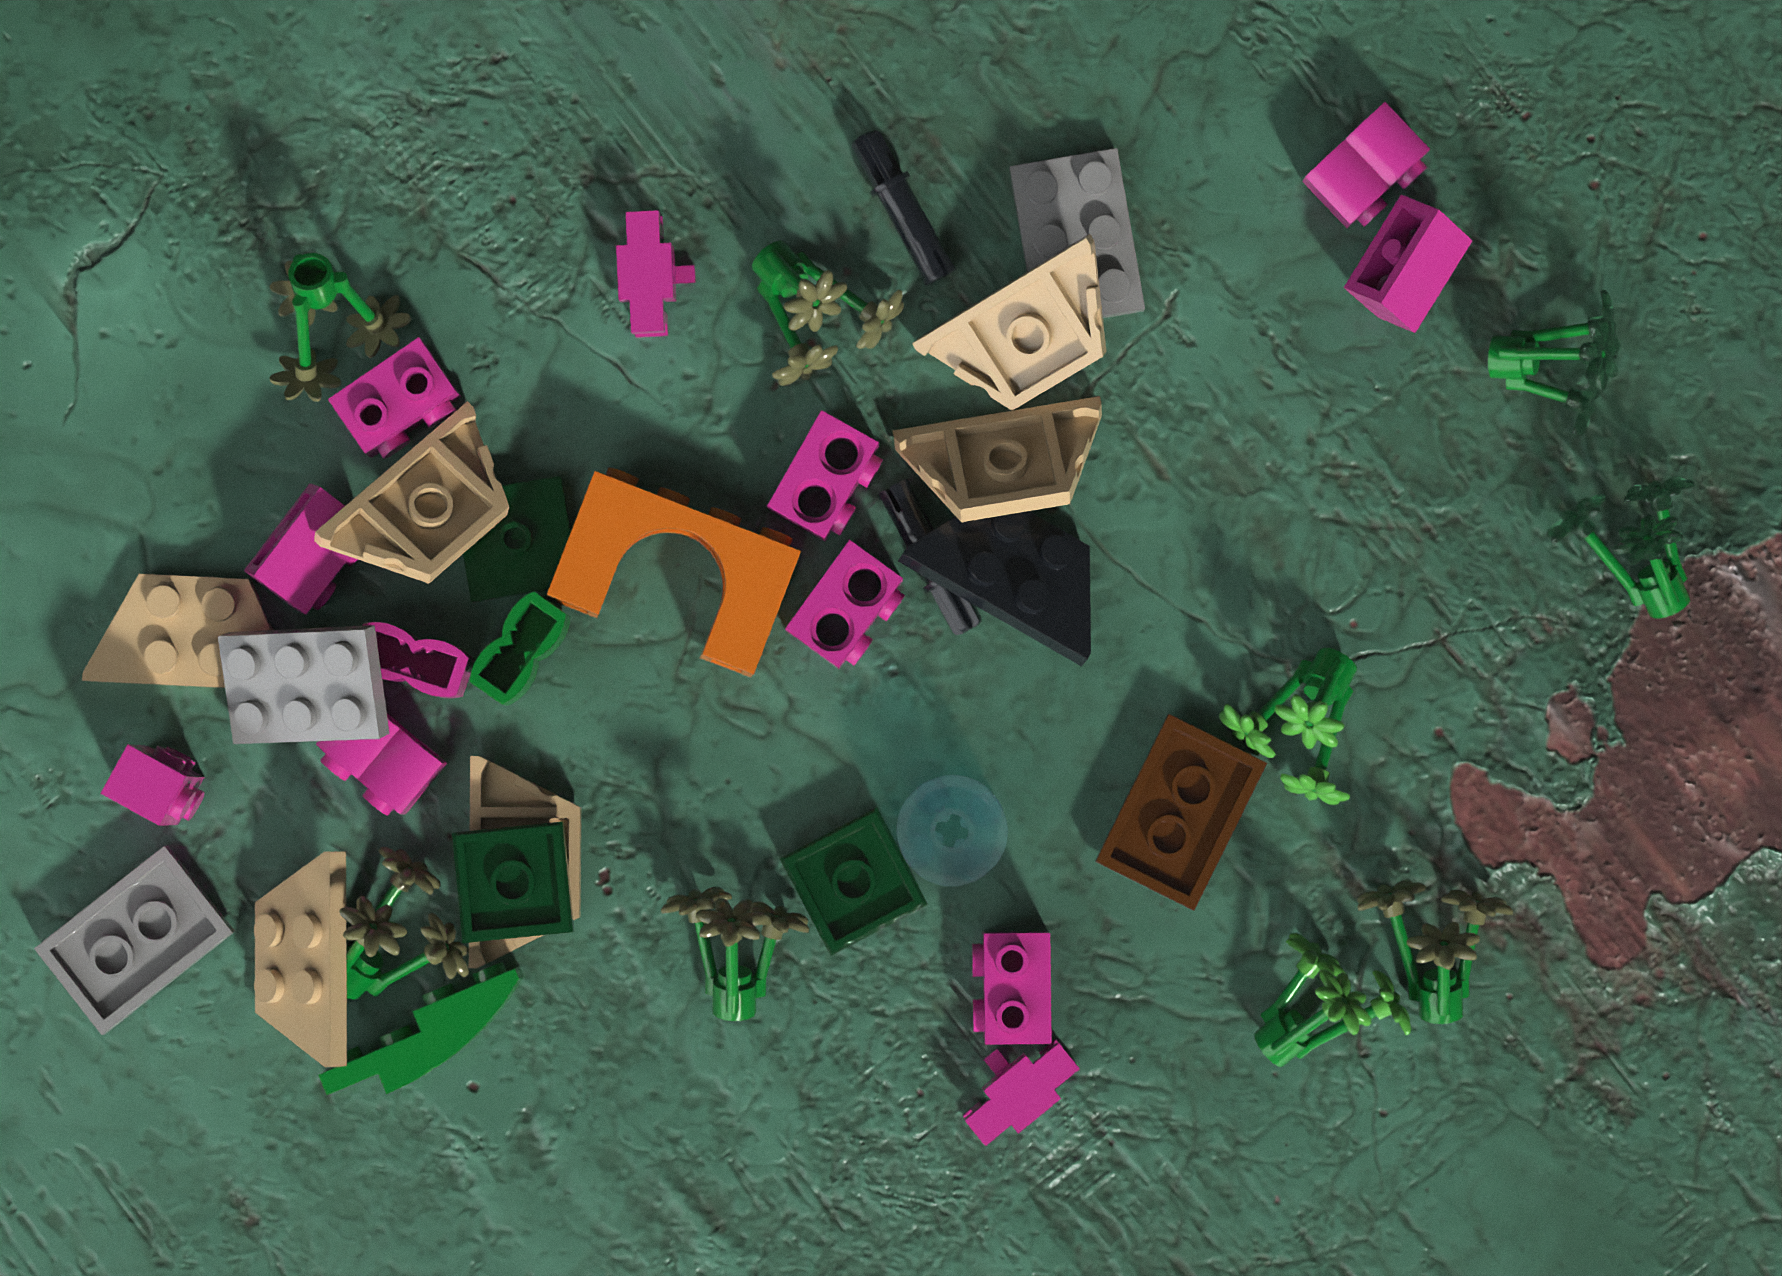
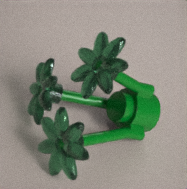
(1520, 356)
(1661, 582)

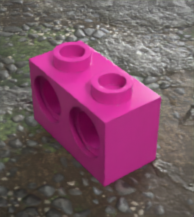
(812, 470)
(833, 598)

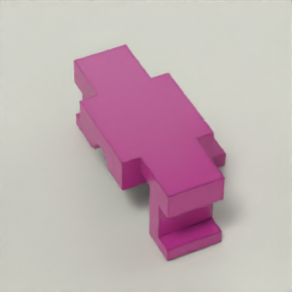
(648, 273)
(1019, 1091)

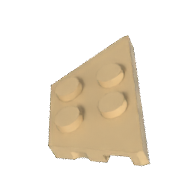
(1027, 330)
(1004, 458)
(424, 505)
(172, 629)
(509, 800)
(303, 959)

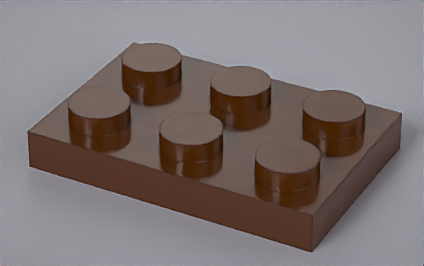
(1180, 812)

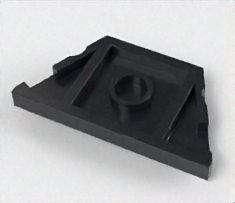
(1016, 572)

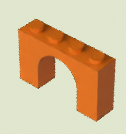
(751, 565)

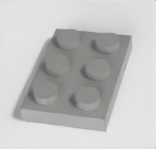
(1078, 197)
(304, 685)
(134, 940)

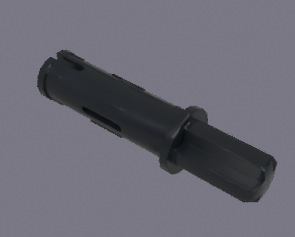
(902, 207)
(912, 525)

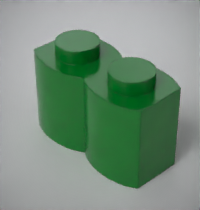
(512, 661)

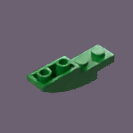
(446, 1027)

